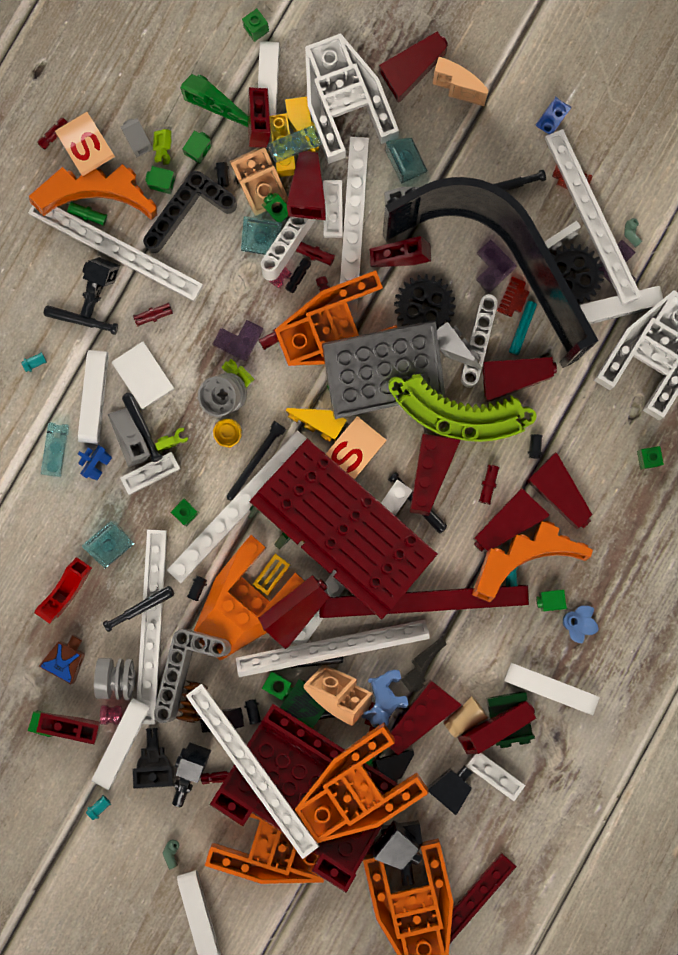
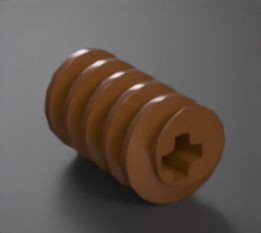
(189, 713)

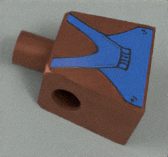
(64, 660)

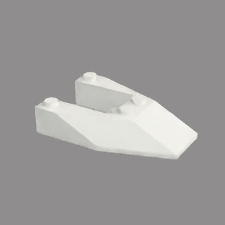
(339, 84)
(655, 343)

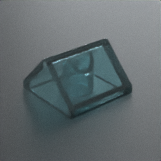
(405, 159)
(259, 235)
(108, 544)

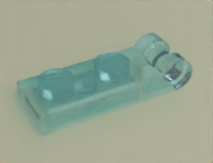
(293, 144)
(54, 450)

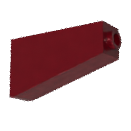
(411, 65)
(306, 190)
(510, 376)
(558, 488)
(512, 519)
(294, 611)
(497, 728)

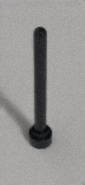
(276, 430)

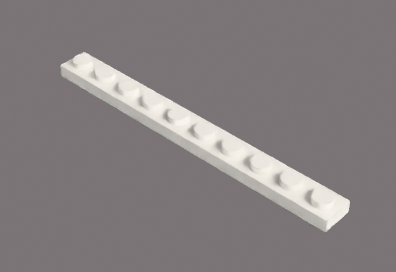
(354, 214)
(592, 217)
(120, 252)
(393, 502)
(231, 513)
(151, 622)
(332, 648)
(252, 771)

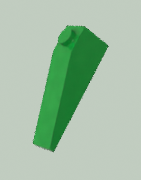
(205, 95)

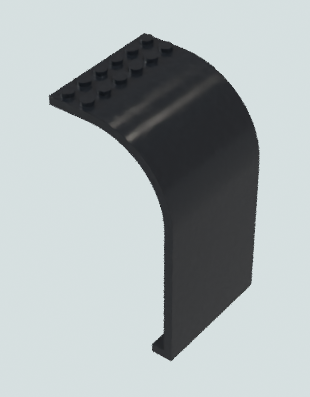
(509, 219)

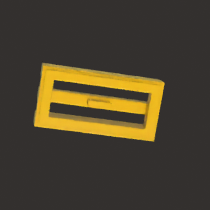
(262, 587)

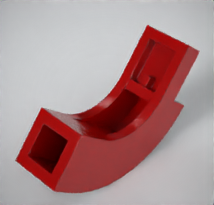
(65, 591)

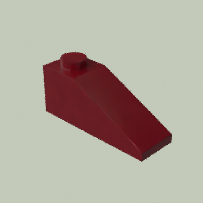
(258, 117)
(401, 253)
(69, 727)

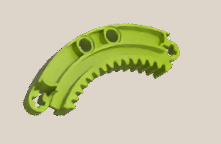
(432, 408)

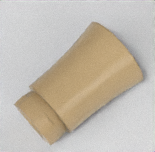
(465, 717)

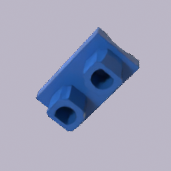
(553, 116)
(98, 455)

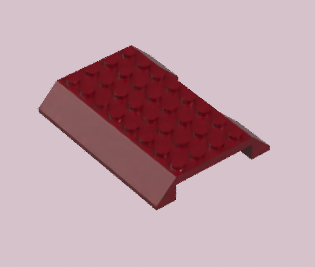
(294, 761)

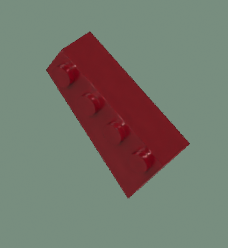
(432, 466)
(422, 715)

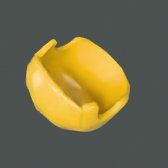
(227, 432)

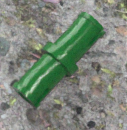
(87, 213)

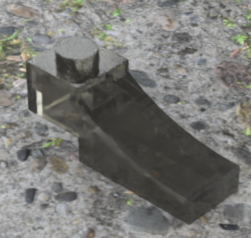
(415, 678)

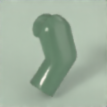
(630, 232)
(169, 852)

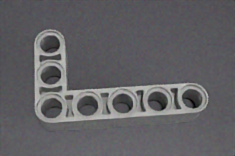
(181, 668)

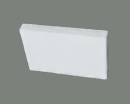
(143, 375)

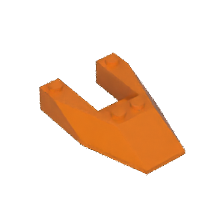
(324, 320)
(235, 604)
(346, 797)
(269, 861)
(419, 917)

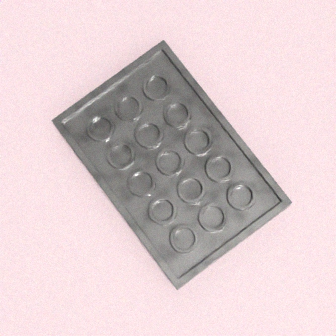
(364, 364)

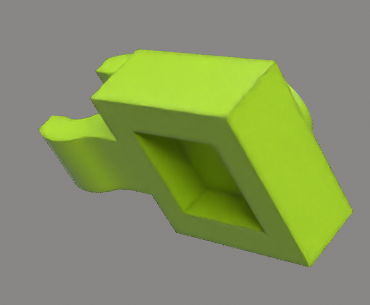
(161, 144)
(231, 367)
(168, 442)

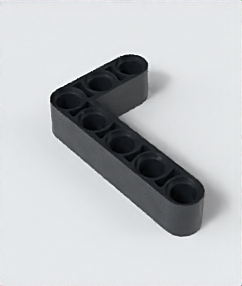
(185, 206)

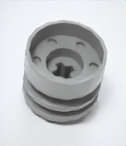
(212, 395)
(111, 678)

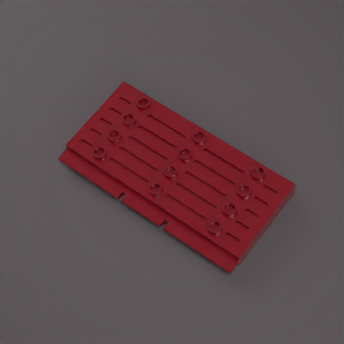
(344, 528)

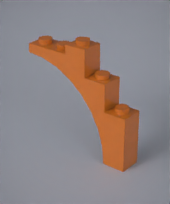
(65, 187)
(544, 543)

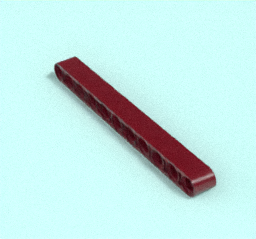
(428, 601)

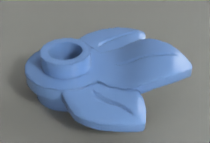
(583, 623)

